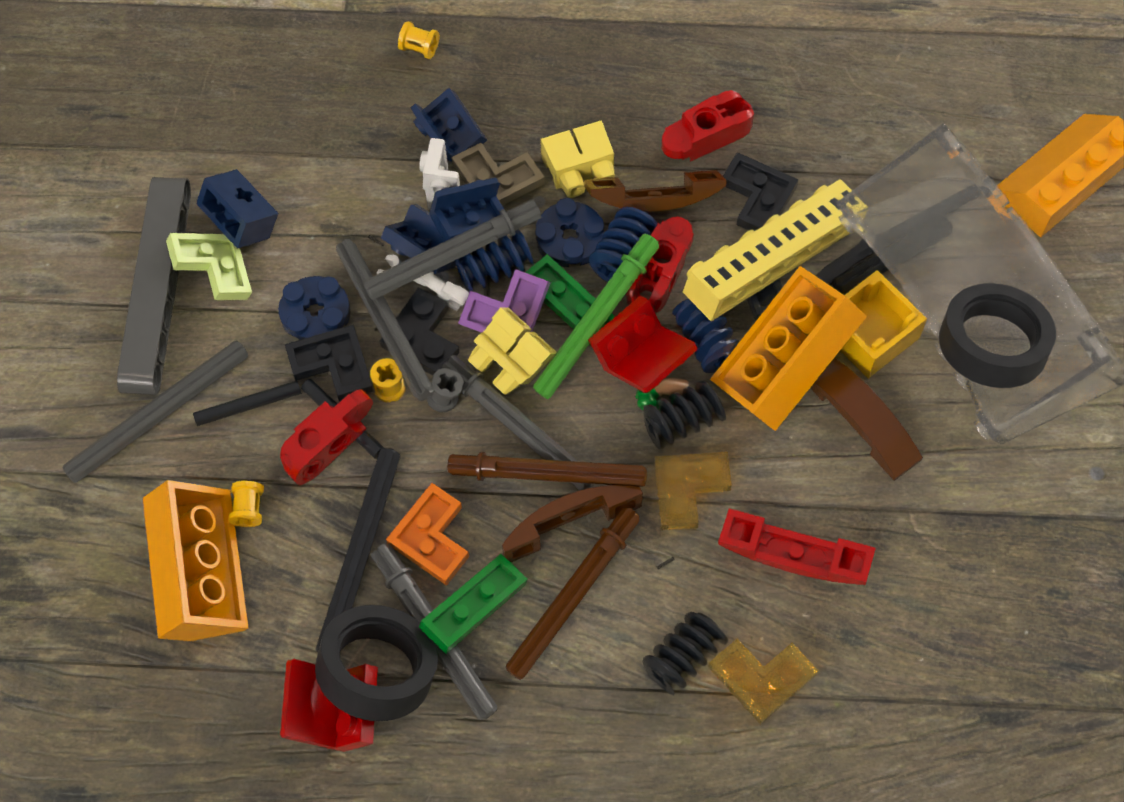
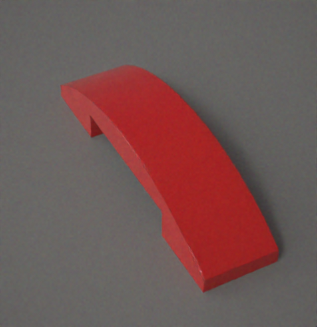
(796, 552)

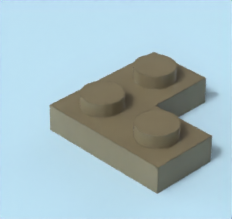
(515, 176)

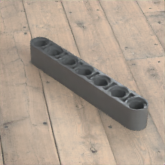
(153, 288)

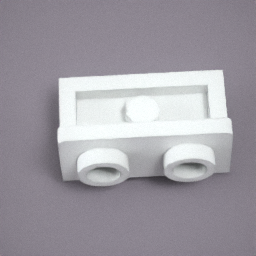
(435, 170)

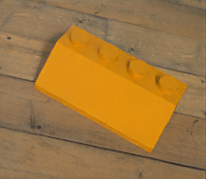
(1066, 171)
(788, 347)
(194, 562)

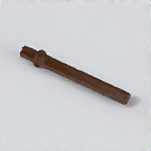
(546, 470)
(544, 631)

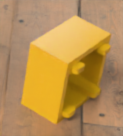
(889, 326)

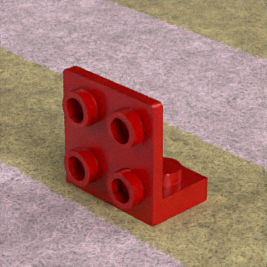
(639, 348)
(313, 718)

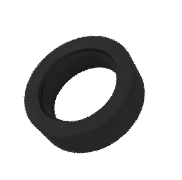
(992, 368)
(367, 700)

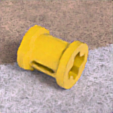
(418, 40)
(390, 389)
(246, 504)

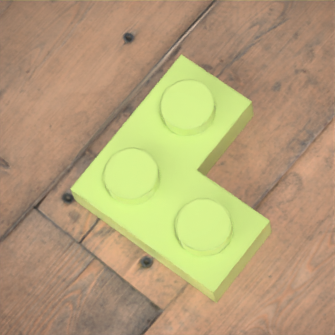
(217, 257)

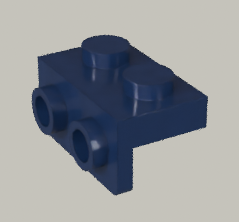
(448, 120)
(465, 207)
(415, 235)

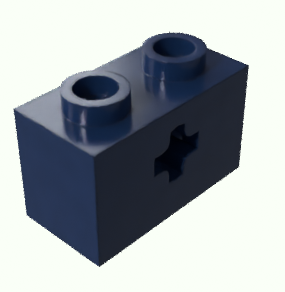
(237, 208)

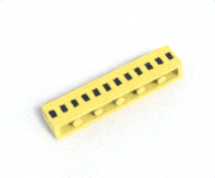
(767, 253)

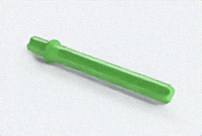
(596, 315)

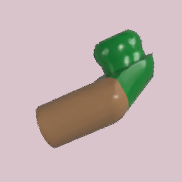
(666, 387)

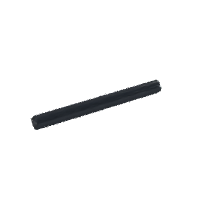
(363, 536)

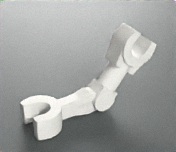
(447, 291)

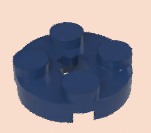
(563, 216)
(307, 292)

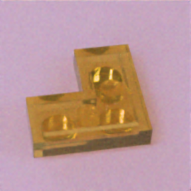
(683, 476)
(762, 687)

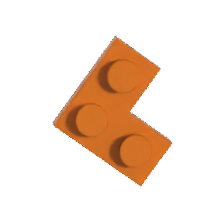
(421, 536)

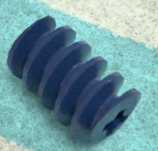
(619, 240)
(494, 259)
(706, 334)

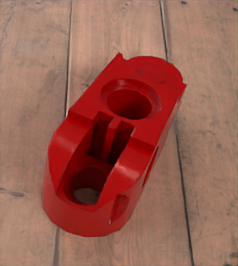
(725, 115)
(674, 242)
(324, 436)

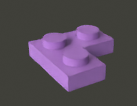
(523, 297)

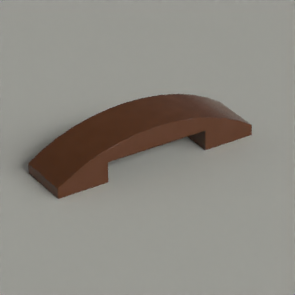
(696, 188)
(869, 417)
(611, 498)

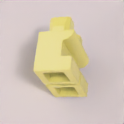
(578, 157)
(514, 348)

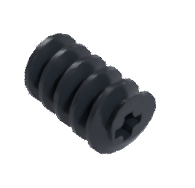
(681, 412)
(682, 650)

